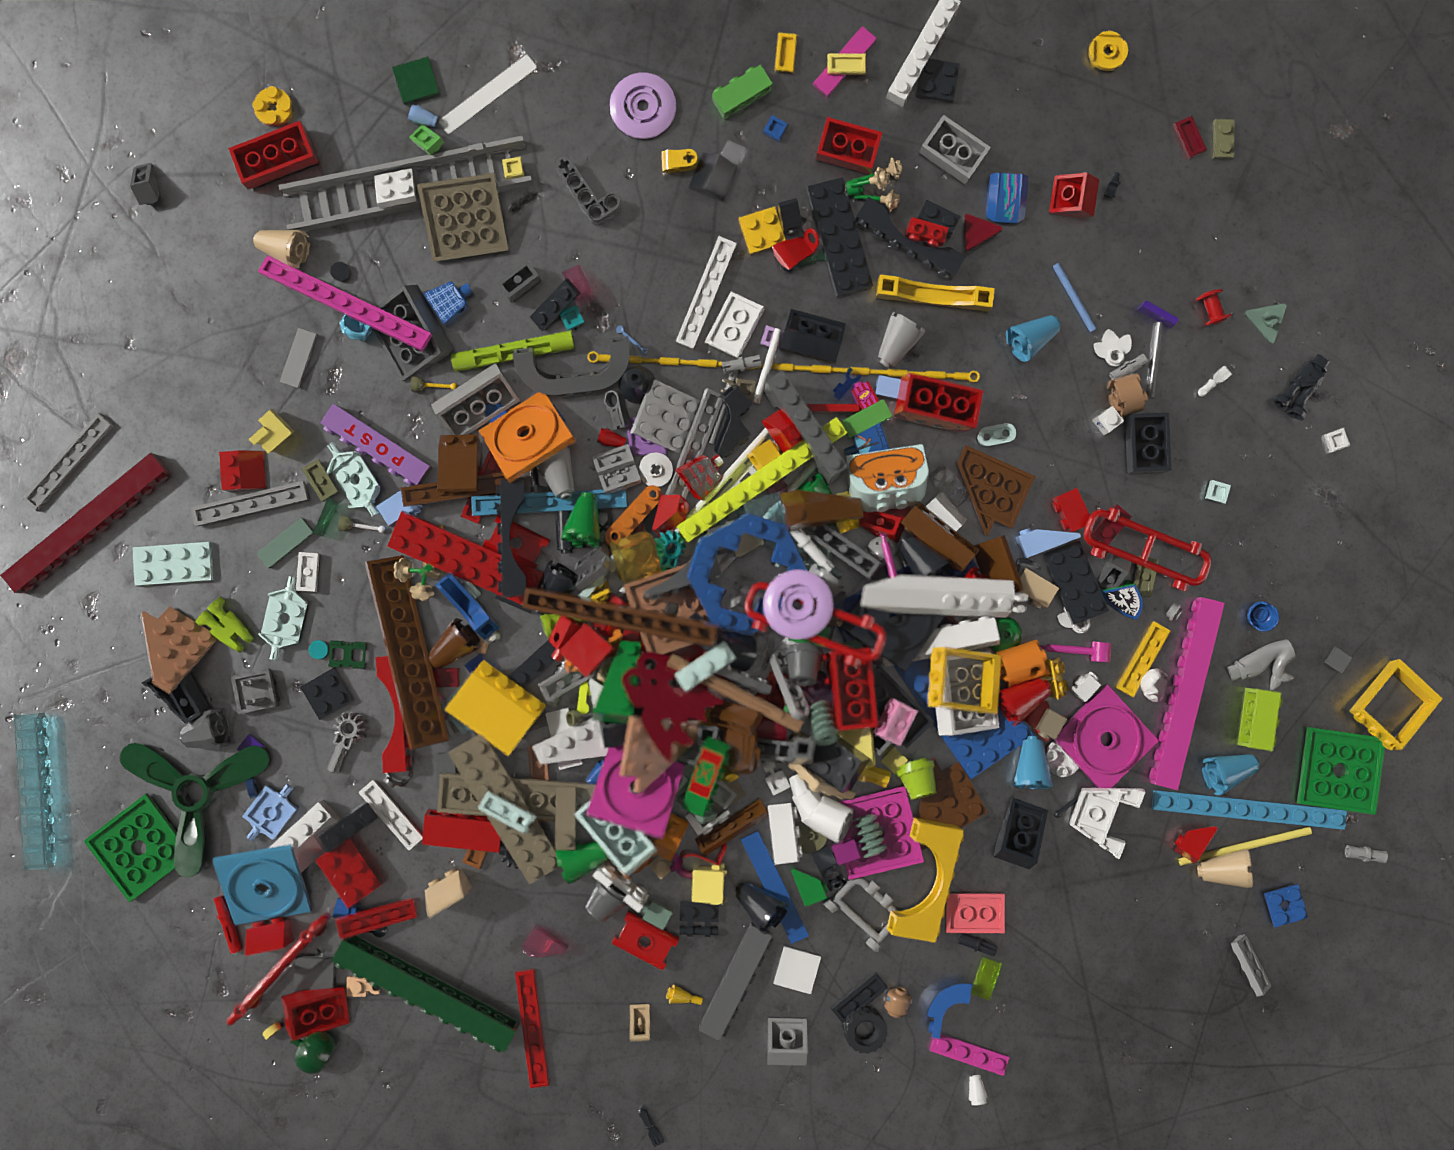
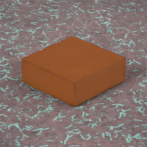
(474, 858)

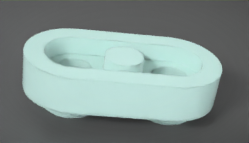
(996, 435)

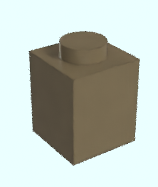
(1050, 724)

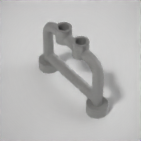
(886, 901)

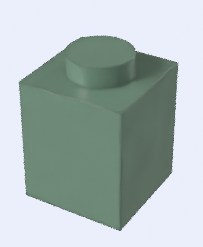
(656, 913)

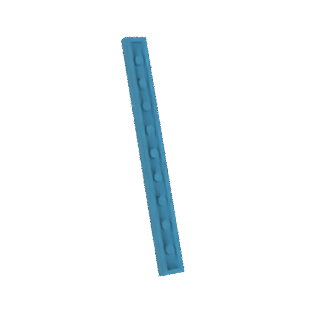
(1249, 809)

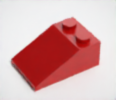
(314, 1011)

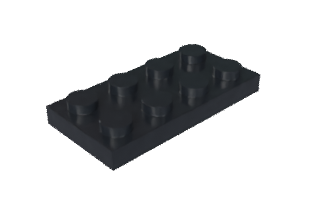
(1076, 582)

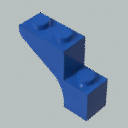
(467, 605)

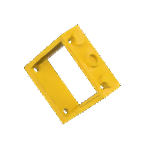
(989, 682)
(1416, 685)

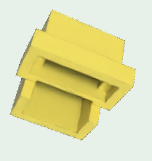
(272, 433)
(709, 884)

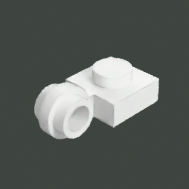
(776, 780)

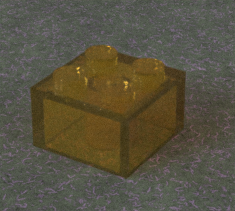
(635, 557)

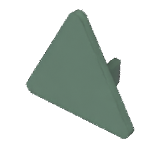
(1267, 320)

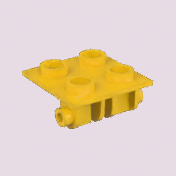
(1060, 685)

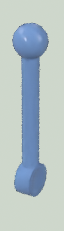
(620, 330)

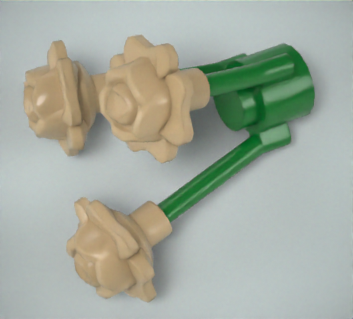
(881, 179)

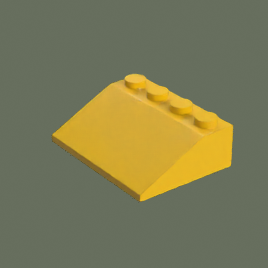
(495, 707)

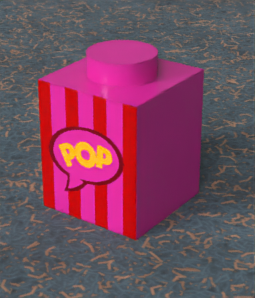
(863, 395)

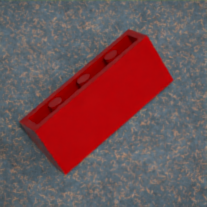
(460, 831)

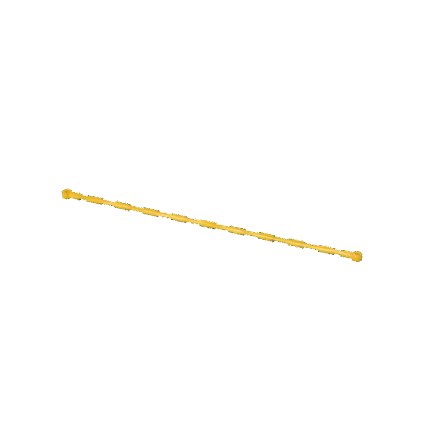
(790, 367)

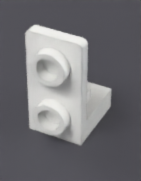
(706, 827)

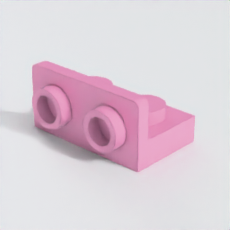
(895, 721)

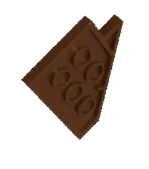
(993, 487)
(955, 799)

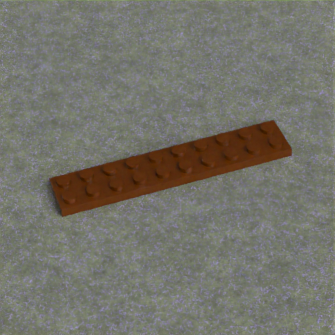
(407, 655)

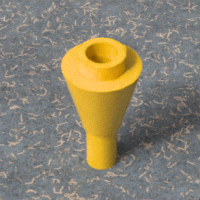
(678, 995)

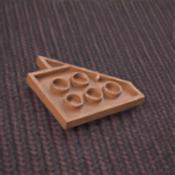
(174, 646)
(641, 756)

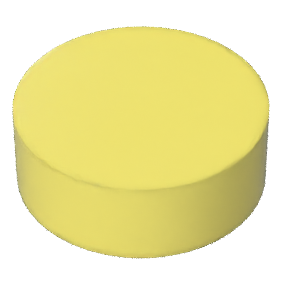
(272, 1030)

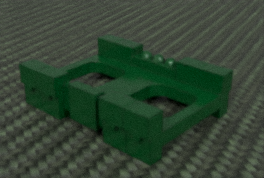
(347, 655)

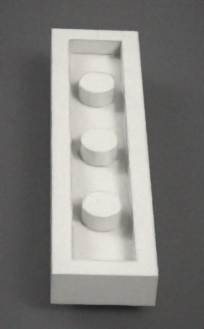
(391, 814)

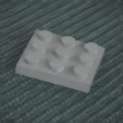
(665, 416)

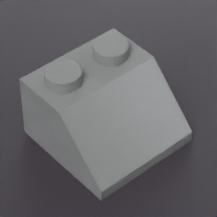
(787, 1041)

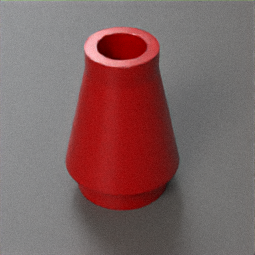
(610, 438)

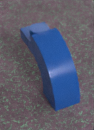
(952, 995)

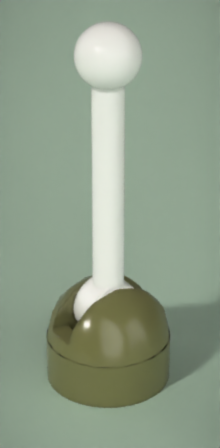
(346, 524)

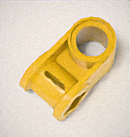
(677, 160)

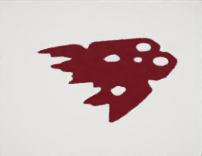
(667, 702)

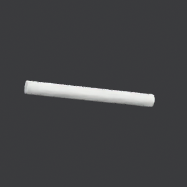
(767, 365)

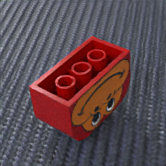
(938, 403)

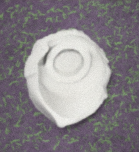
(1154, 684)

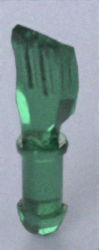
(812, 259)

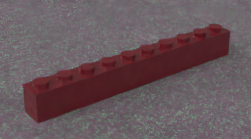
(85, 524)

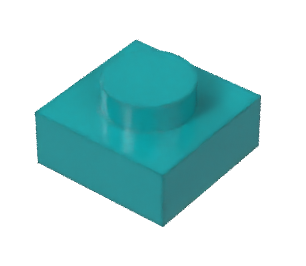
(572, 318)

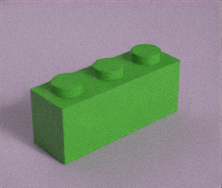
(741, 91)

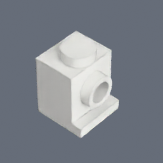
(1085, 686)

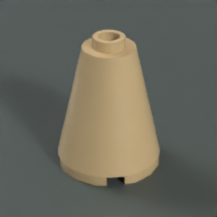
(284, 245)
(1228, 869)

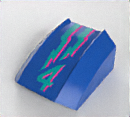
(1007, 197)

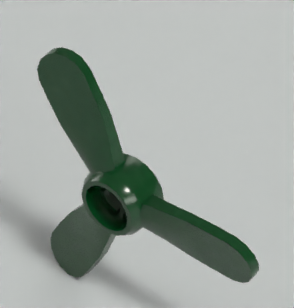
(159, 772)

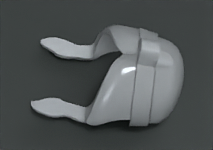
(875, 550)

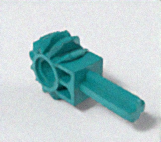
(669, 557)

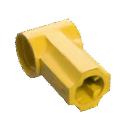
(875, 775)

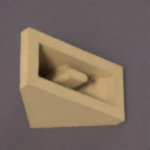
(640, 1022)

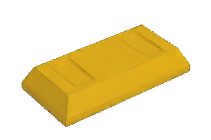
(786, 52)

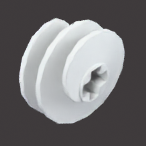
(658, 460)

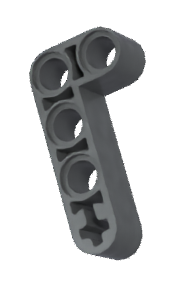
(583, 189)

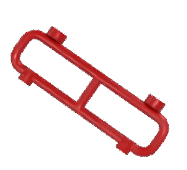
(1101, 549)
(853, 656)
(254, 998)

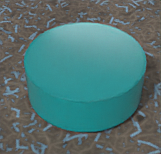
(318, 649)

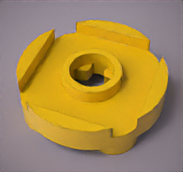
(1115, 43)
(262, 104)

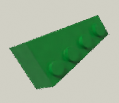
(613, 701)

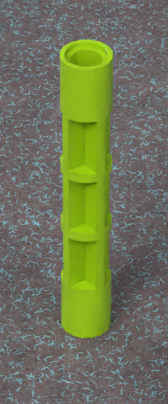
(504, 352)

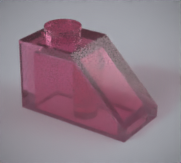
(578, 279)
(542, 944)

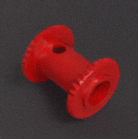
(1214, 307)

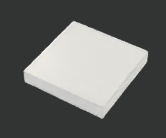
(797, 969)

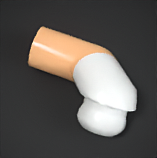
(496, 636)

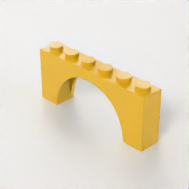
(925, 918)

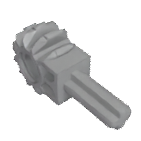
(345, 739)

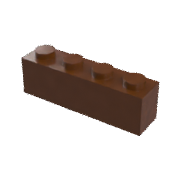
(939, 536)

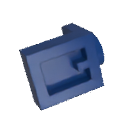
(341, 910)

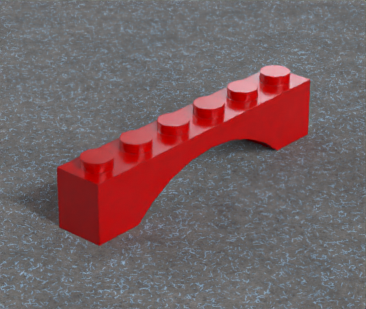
(396, 754)

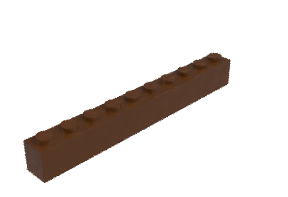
(621, 616)

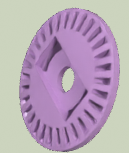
(651, 121)
(798, 623)

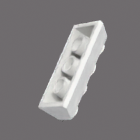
(303, 831)

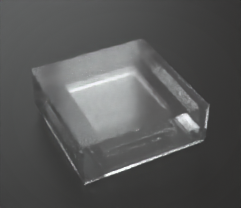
(733, 152)

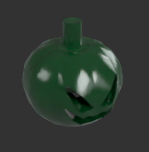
(313, 1052)

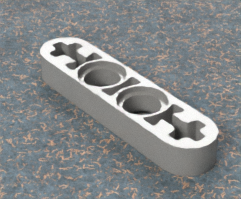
(797, 705)

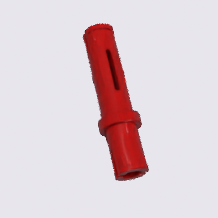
(227, 924)

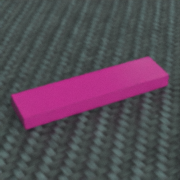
(857, 45)

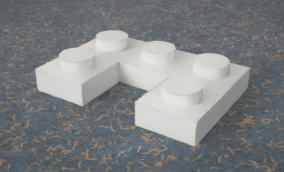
(635, 895)

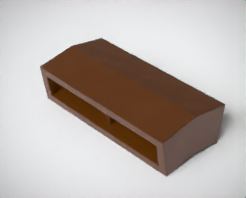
(736, 717)

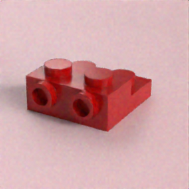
(927, 232)

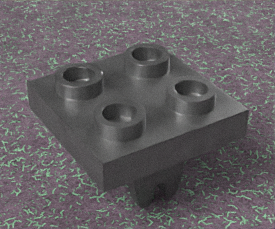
(254, 691)

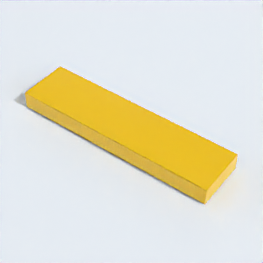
(1143, 658)

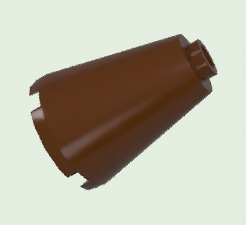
(453, 644)

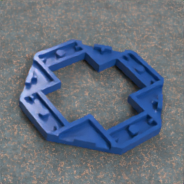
(730, 537)

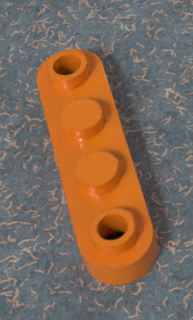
(633, 514)

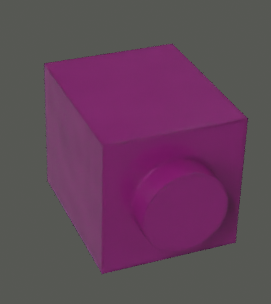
(847, 851)

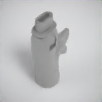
(1259, 660)

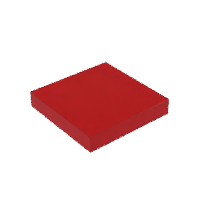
(586, 650)

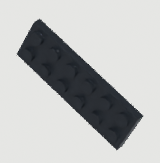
(839, 237)

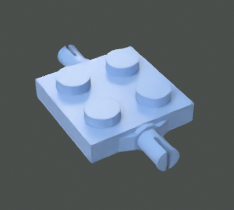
(269, 812)

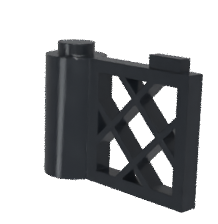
(561, 519)

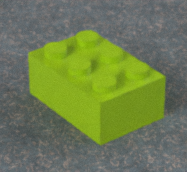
(1259, 719)

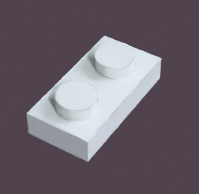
(307, 571)

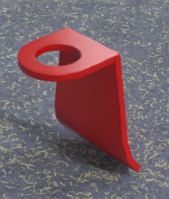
(795, 250)
(686, 853)

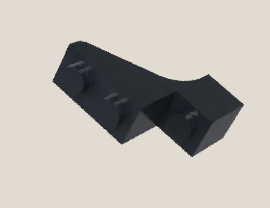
(733, 430)

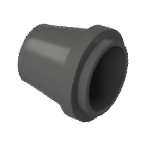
(803, 663)
(605, 901)

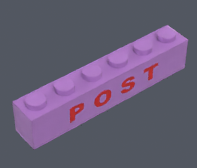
(376, 445)

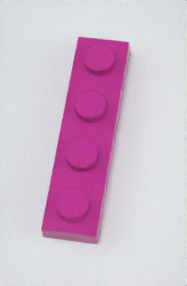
(970, 1053)

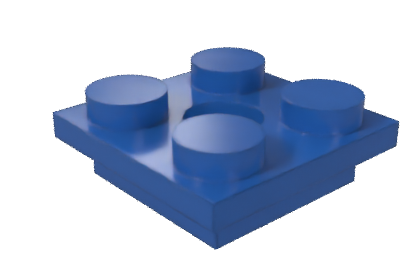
(1295, 911)

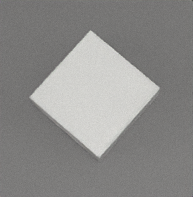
(1337, 440)

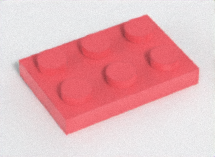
(975, 913)

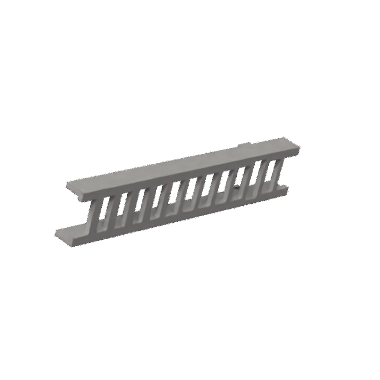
(360, 175)

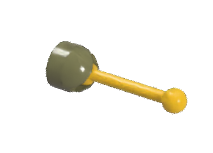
(418, 384)

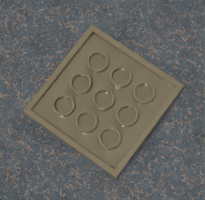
(463, 216)

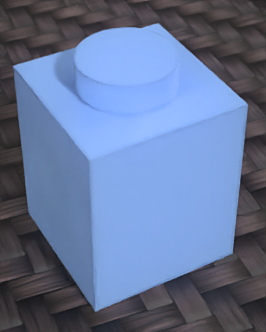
(887, 388)

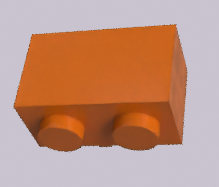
(671, 838)

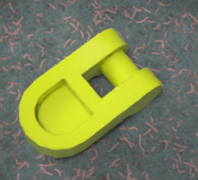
(584, 690)

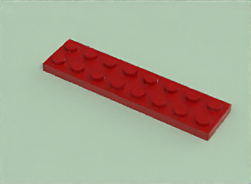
(454, 554)

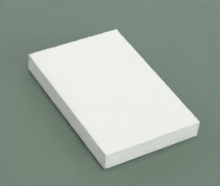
(734, 325)

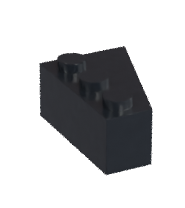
(184, 700)

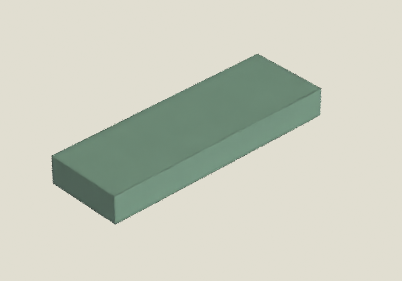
(285, 543)

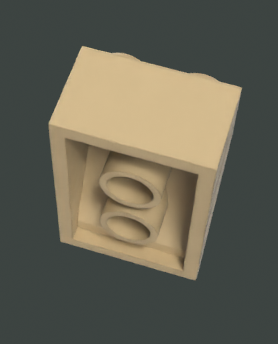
(446, 891)

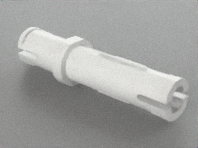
(809, 546)

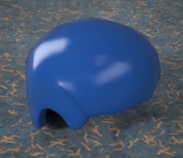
(1263, 616)

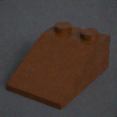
(458, 463)

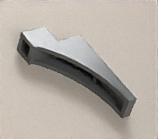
(680, 579)

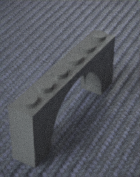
(784, 396)

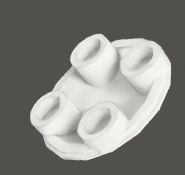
(1059, 762)

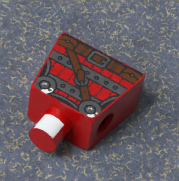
(700, 475)

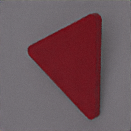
(978, 231)

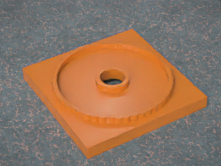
(521, 454)

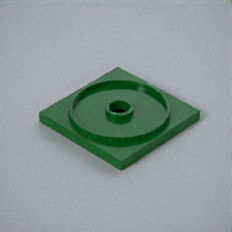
(1357, 787)
(115, 847)

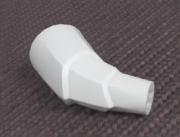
(819, 812)

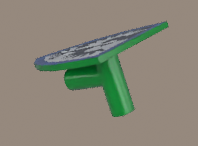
(1125, 599)

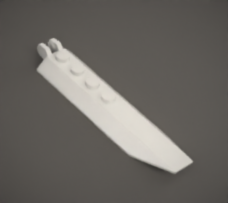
(944, 596)

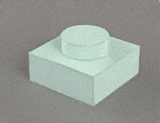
(1217, 492)

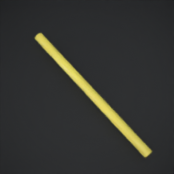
(1250, 845)

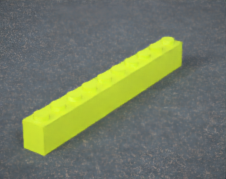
(754, 484)

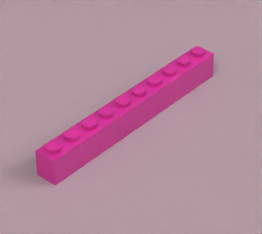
(1187, 693)

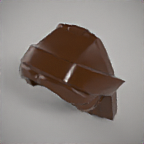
(743, 751)

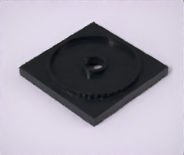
(902, 639)

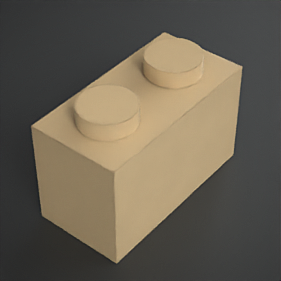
(1039, 590)

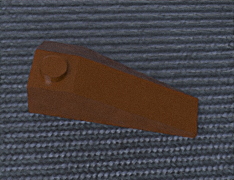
(813, 509)

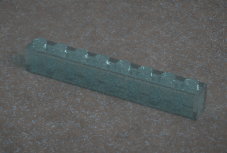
(34, 791)

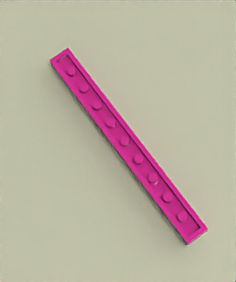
(345, 303)

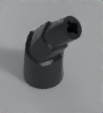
(741, 646)

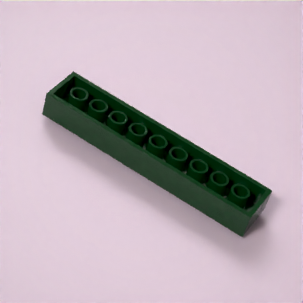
(426, 992)

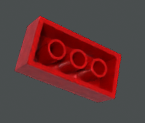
(273, 155)
(852, 692)

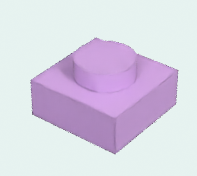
(767, 337)

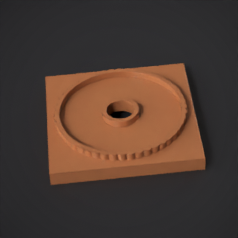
(685, 600)

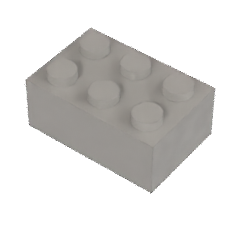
(954, 149)

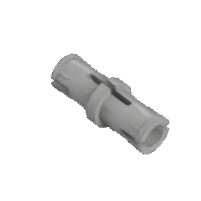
(741, 364)
(1129, 367)
(1366, 854)

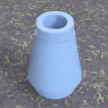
(422, 116)

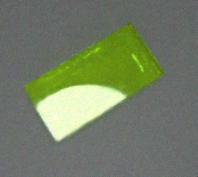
(985, 978)

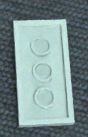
(172, 563)

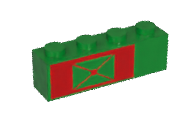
(705, 777)

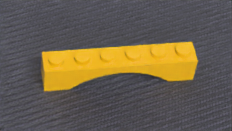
(949, 296)

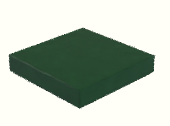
(415, 80)

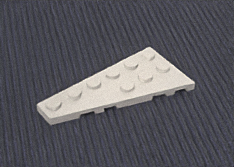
(572, 744)

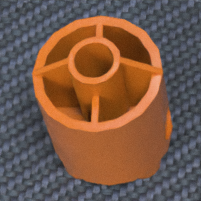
(1023, 663)

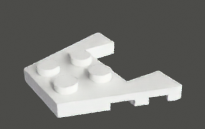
(1096, 811)

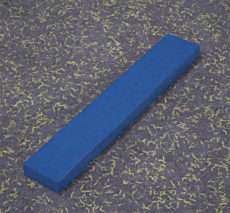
(774, 885)

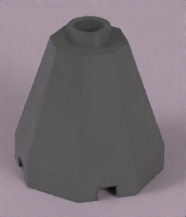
(207, 731)

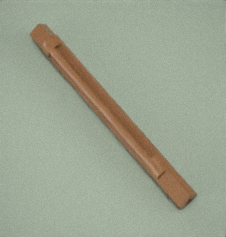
(742, 697)

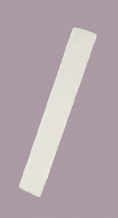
(487, 94)

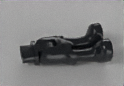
(1308, 379)

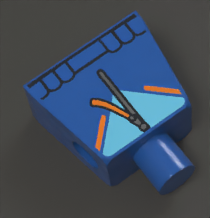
(868, 441)

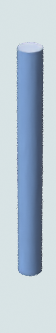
(1074, 297)

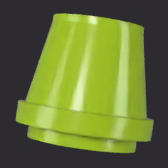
(918, 778)

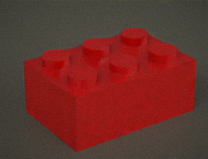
(848, 145)
(348, 873)

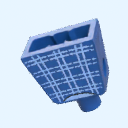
(448, 301)

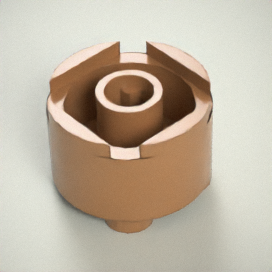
(1127, 394)

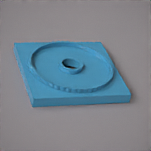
(270, 866)

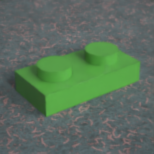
(426, 140)

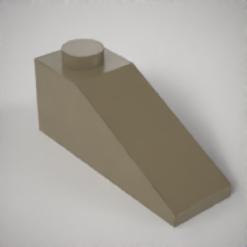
(565, 818)

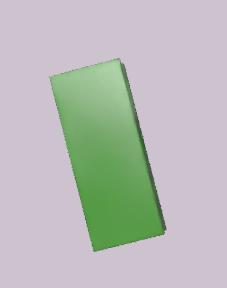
(866, 418)

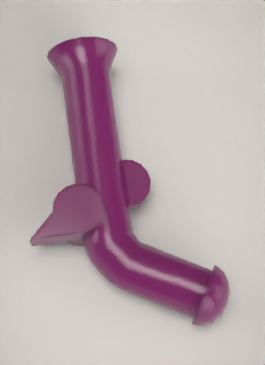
(676, 866)

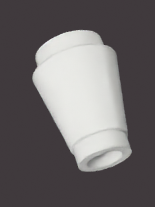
(977, 1091)

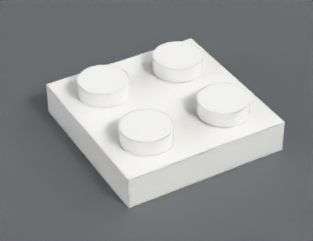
(395, 188)

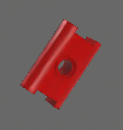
(531, 543)
(655, 951)

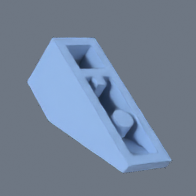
(1041, 540)

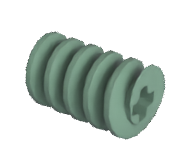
(823, 723)
(870, 835)

